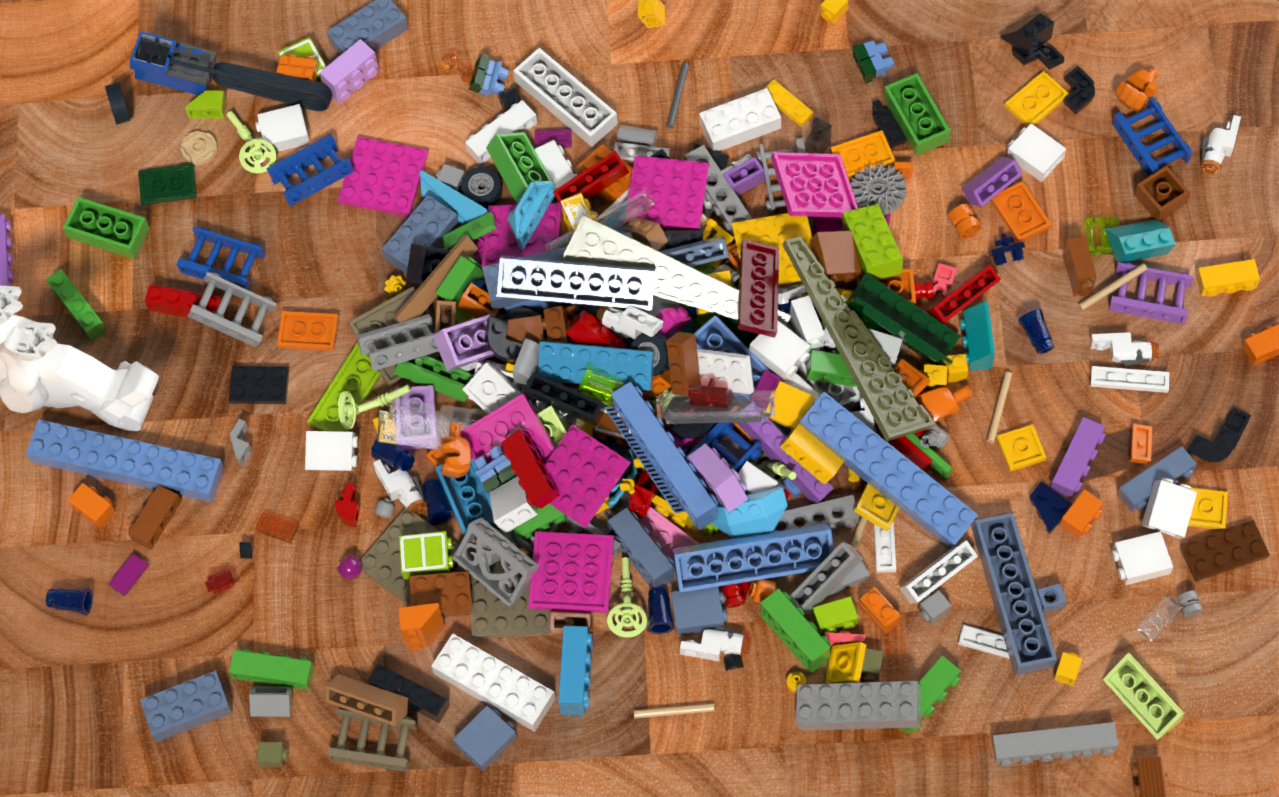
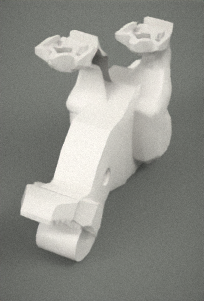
(56, 375)

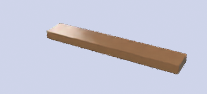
(426, 292)

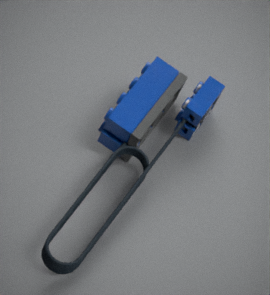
(191, 67)

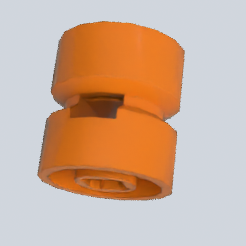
(964, 221)

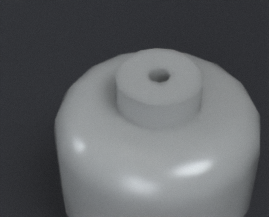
(384, 508)

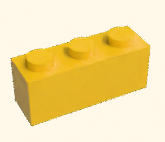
(1228, 278)
(811, 454)

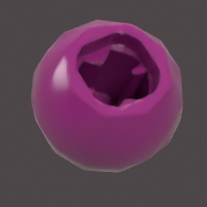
(350, 568)

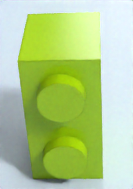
(835, 616)

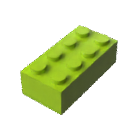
(873, 242)

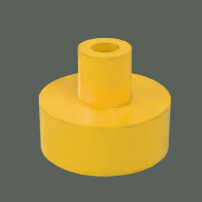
(792, 683)

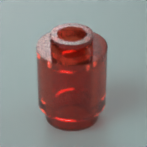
(220, 582)

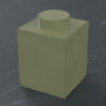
(871, 664)
(271, 754)

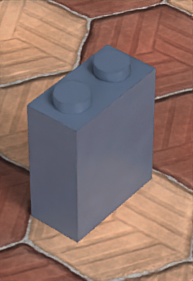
(698, 610)
(485, 738)

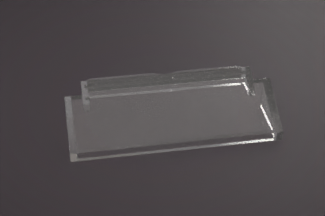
(612, 218)
(742, 408)
(419, 424)

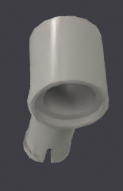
(935, 437)

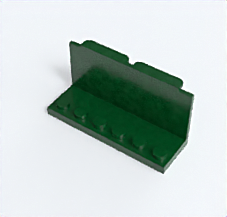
(903, 320)

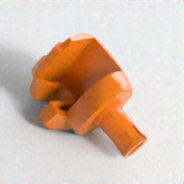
(1137, 89)
(941, 402)
(459, 450)

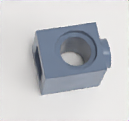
(1056, 593)

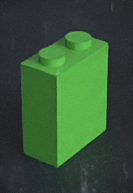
(459, 278)

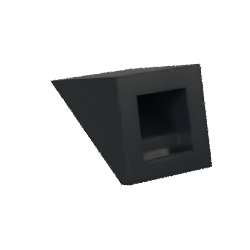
(246, 550)
(733, 662)

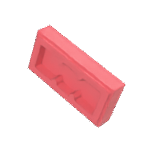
(844, 637)

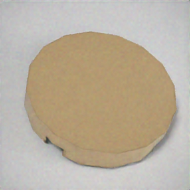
(198, 148)

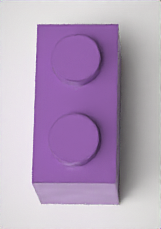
(745, 176)

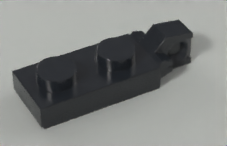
(886, 122)

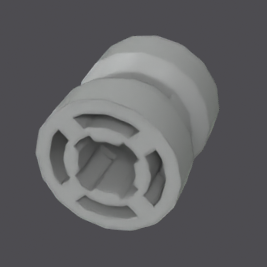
(1190, 604)

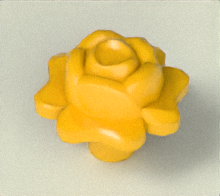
(395, 285)

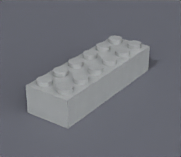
(858, 706)

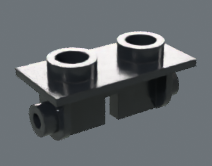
(681, 238)

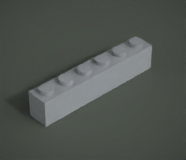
(1054, 743)

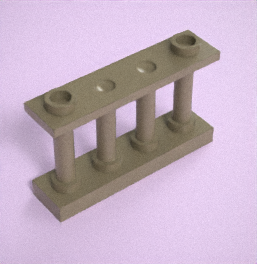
(378, 758)

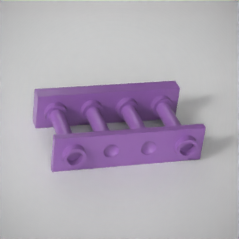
(1152, 310)

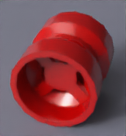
(923, 290)
(733, 595)

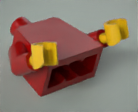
(642, 494)

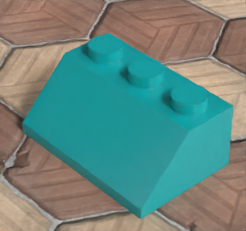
(1140, 240)
(978, 337)

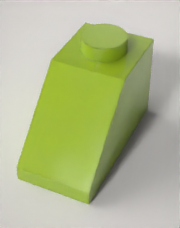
(208, 105)

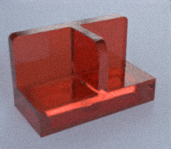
(709, 395)

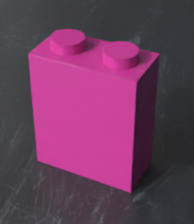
(674, 320)

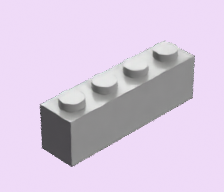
(825, 577)

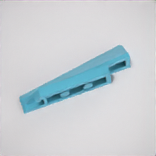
(464, 207)

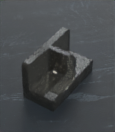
(820, 136)

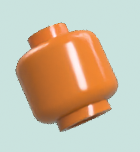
(761, 589)

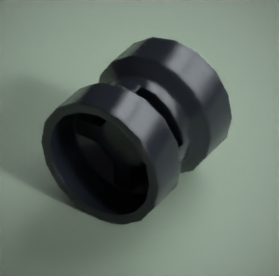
(509, 98)

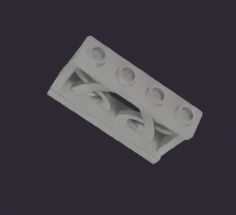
(478, 567)

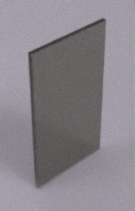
(1111, 455)

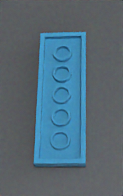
(569, 362)

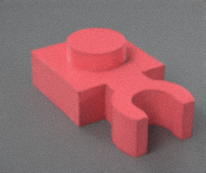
(943, 277)

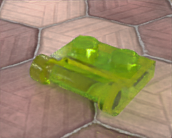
(1103, 223)
(598, 391)

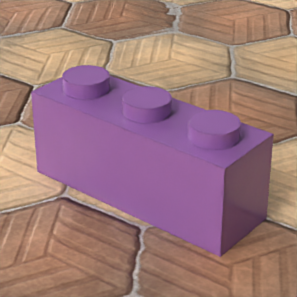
(992, 181)

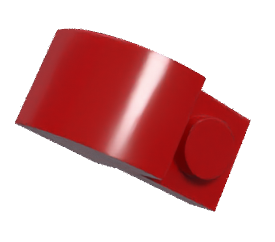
(346, 507)

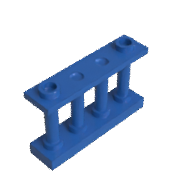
(1142, 152)
(304, 158)
(199, 271)
(712, 440)

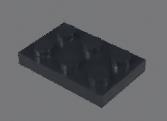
(259, 385)

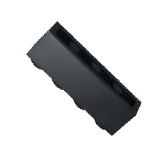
(564, 399)
(418, 697)

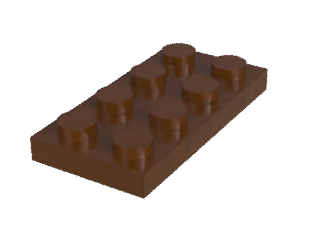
(1224, 550)

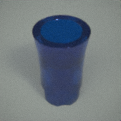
(1037, 331)
(392, 455)
(436, 503)
(70, 600)
(659, 612)

